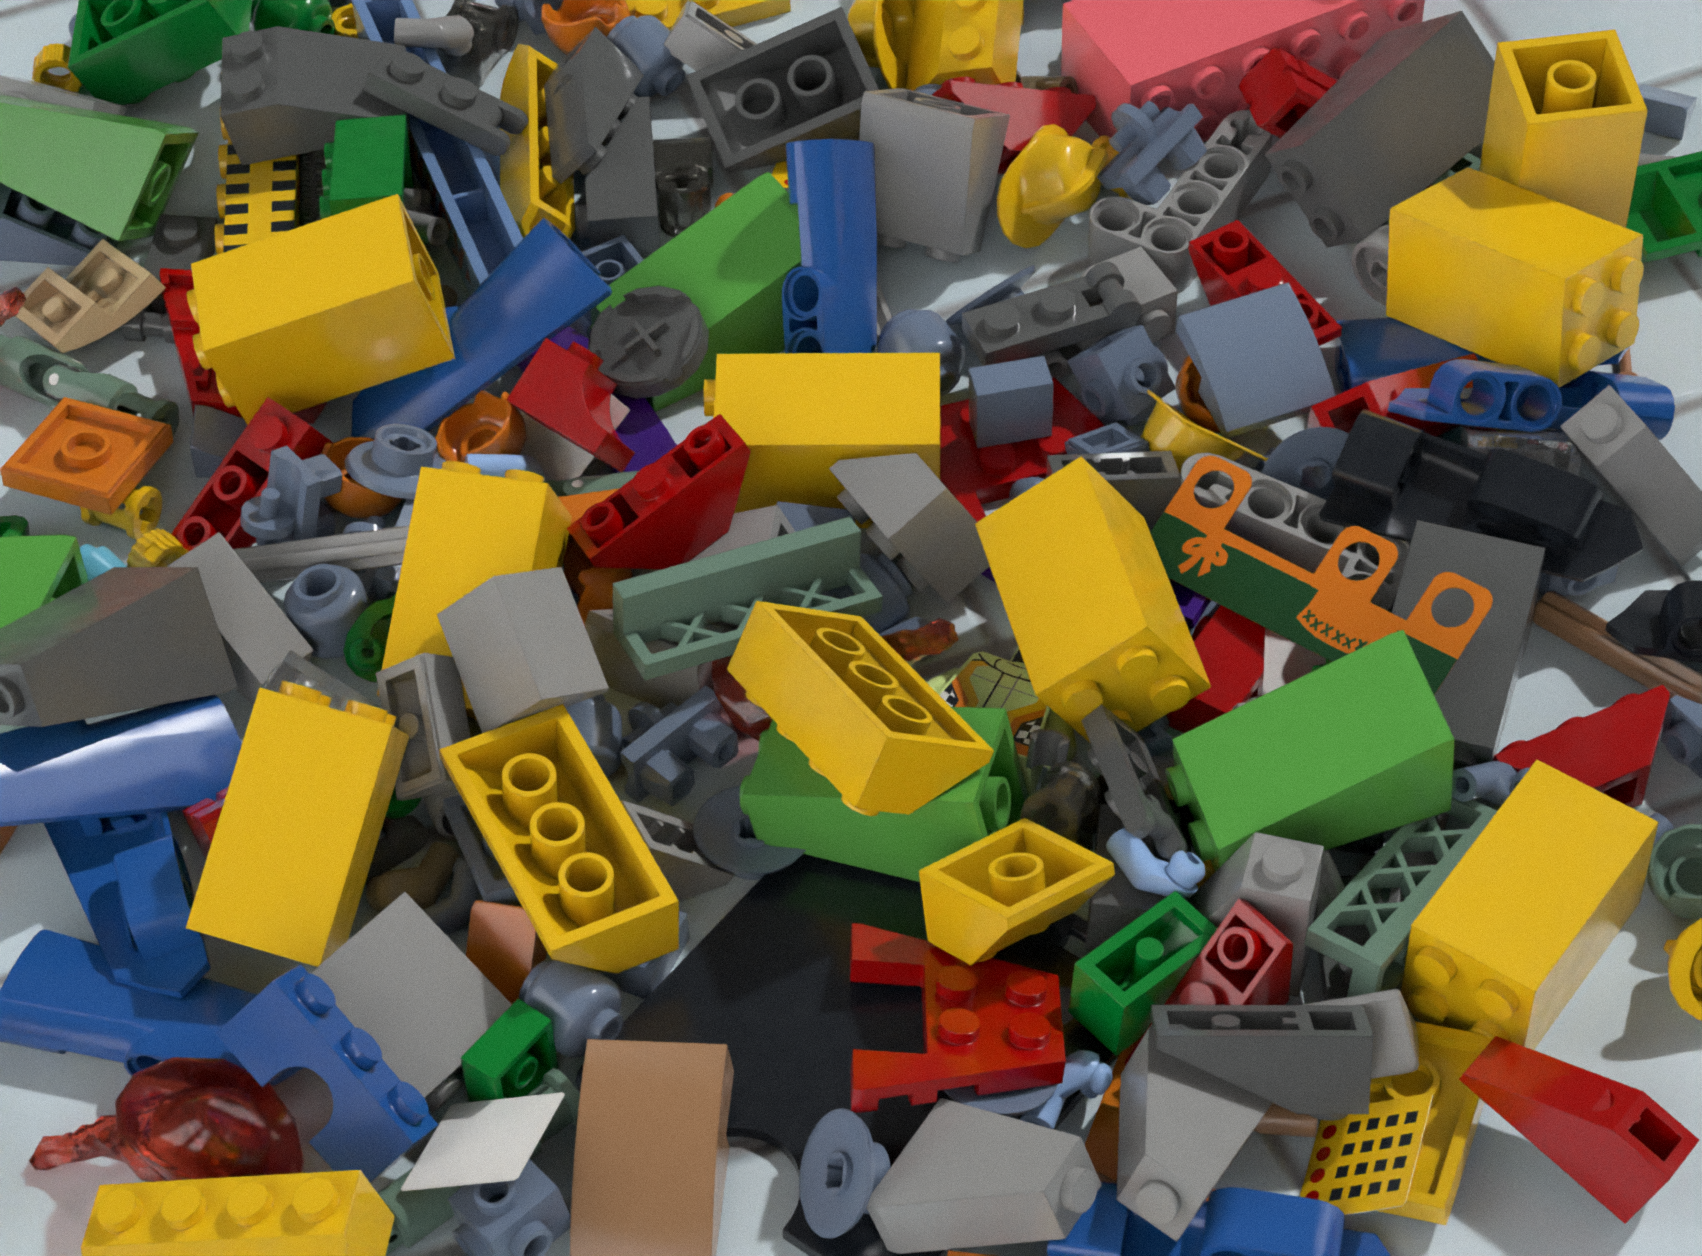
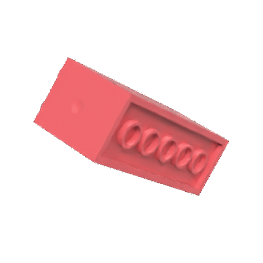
(1204, 48)

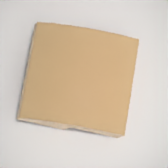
(91, 301)

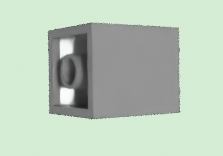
(932, 169)
(413, 997)

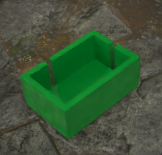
(365, 163)

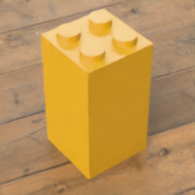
(1566, 121)
(1513, 275)
(320, 310)
(823, 408)
(460, 537)
(1091, 601)
(299, 824)
(1528, 909)

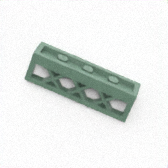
(725, 587)
(1382, 958)

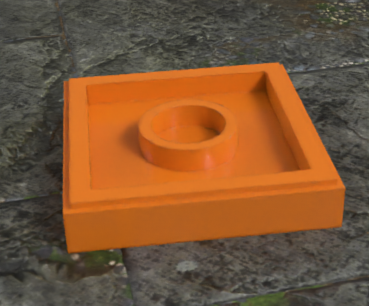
(87, 455)

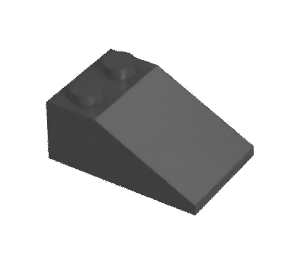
(292, 86)
(784, 92)

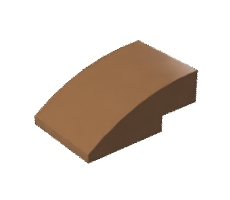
(650, 1149)

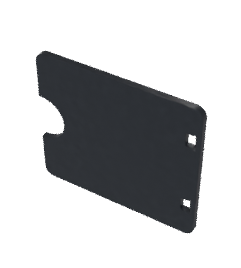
(784, 1004)

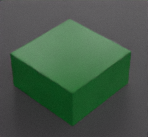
(510, 1055)

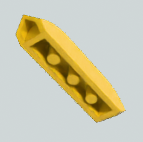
(526, 164)

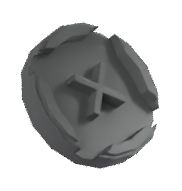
(650, 341)

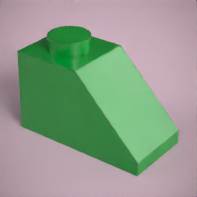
(1137, 970)

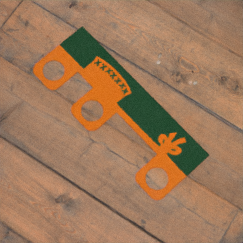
(1310, 609)

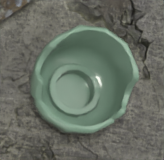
(1677, 871)

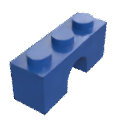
(299, 1025)

